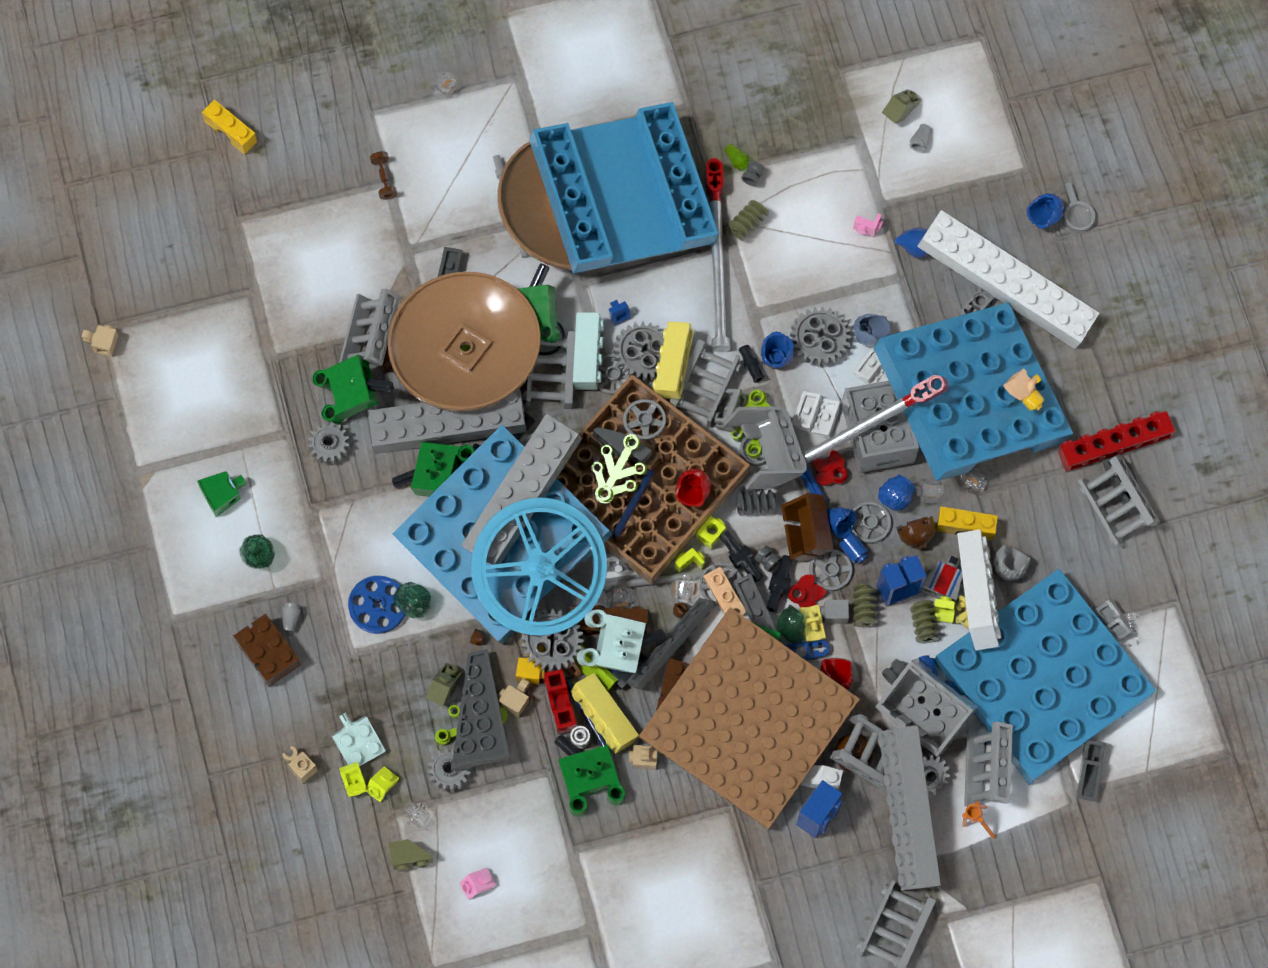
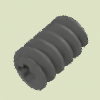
(756, 501)

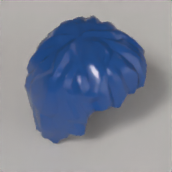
(1045, 210)
(777, 350)
(896, 493)

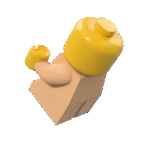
(1024, 388)

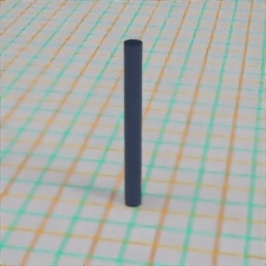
(633, 503)
(598, 736)

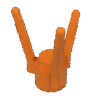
(974, 814)

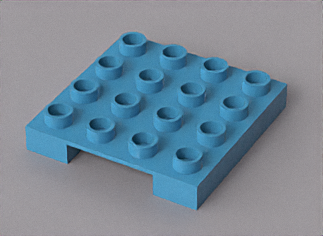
(623, 188)
(976, 413)
(447, 516)
(1050, 677)

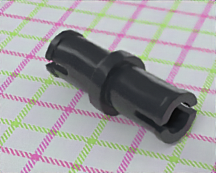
(751, 363)

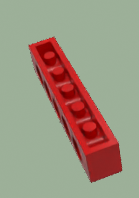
(1072, 460)

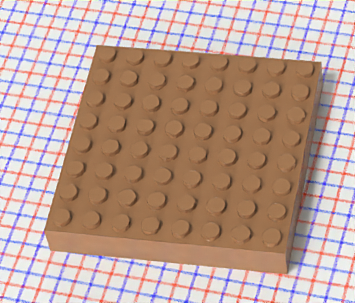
(659, 523)
(748, 718)

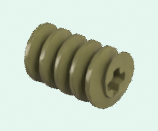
(747, 218)
(864, 605)
(923, 622)

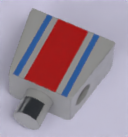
(944, 579)

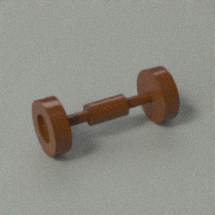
(380, 158)

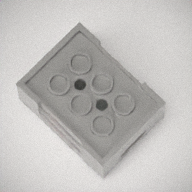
(874, 447)
(904, 709)

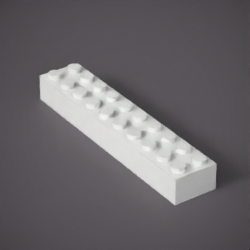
(1008, 279)

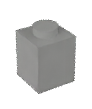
(835, 611)

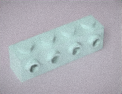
(587, 350)

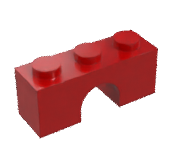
(559, 701)

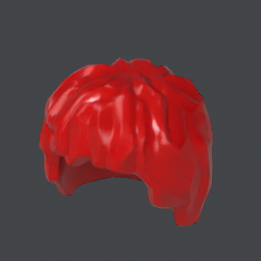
(693, 487)
(838, 670)

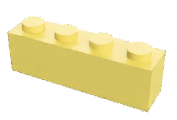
(673, 360)
(604, 713)

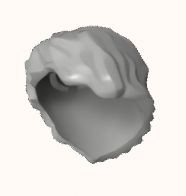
(1010, 563)

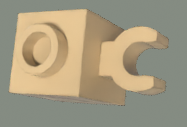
(102, 340)
(514, 699)
(643, 757)
(300, 765)

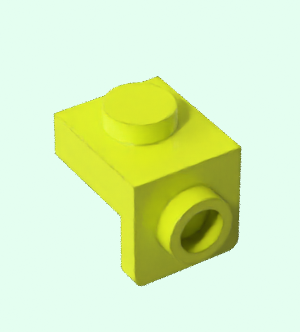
(685, 559)
(944, 609)
(353, 779)
(381, 783)

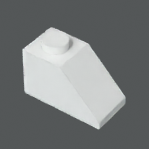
(821, 772)

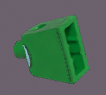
(221, 491)

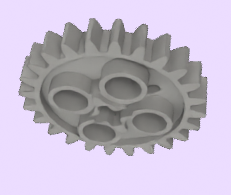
(826, 321)
(635, 364)
(569, 642)

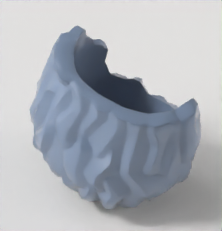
(871, 328)

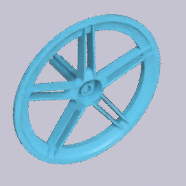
(539, 566)

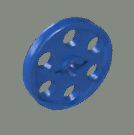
(368, 605)

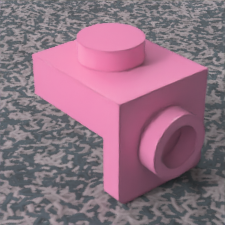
(865, 226)
(477, 882)

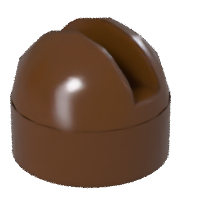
(677, 612)
(477, 637)

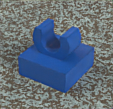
(619, 312)

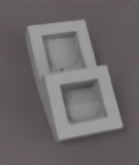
(1113, 619)

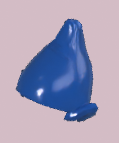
(909, 241)
(841, 521)

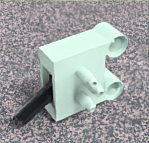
(618, 642)

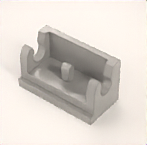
(735, 399)

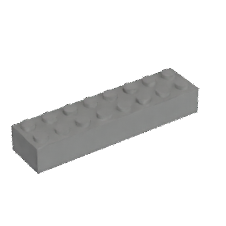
(416, 423)
(528, 478)
(909, 808)

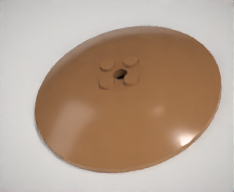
(527, 210)
(458, 312)

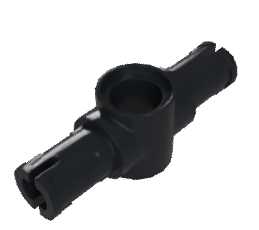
(740, 556)
(779, 584)

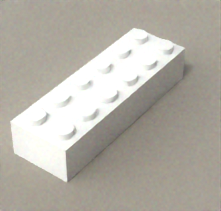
(979, 589)

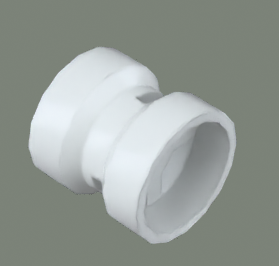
(580, 741)

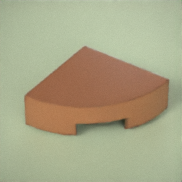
(574, 670)

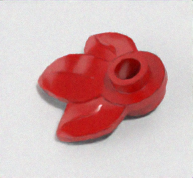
(828, 469)
(809, 591)

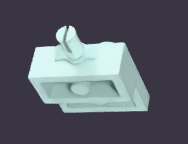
(357, 741)

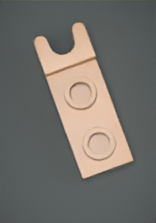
(723, 591)

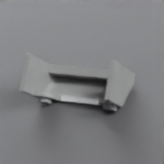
(778, 443)

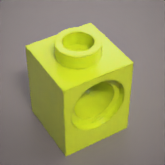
(707, 539)

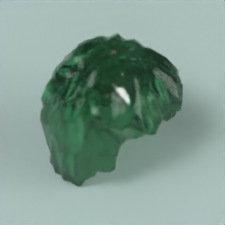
(257, 551)
(413, 600)
(791, 625)

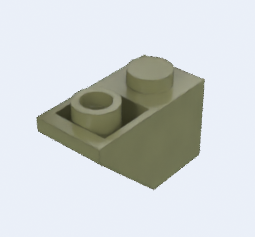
(901, 105)
(444, 684)
(408, 854)

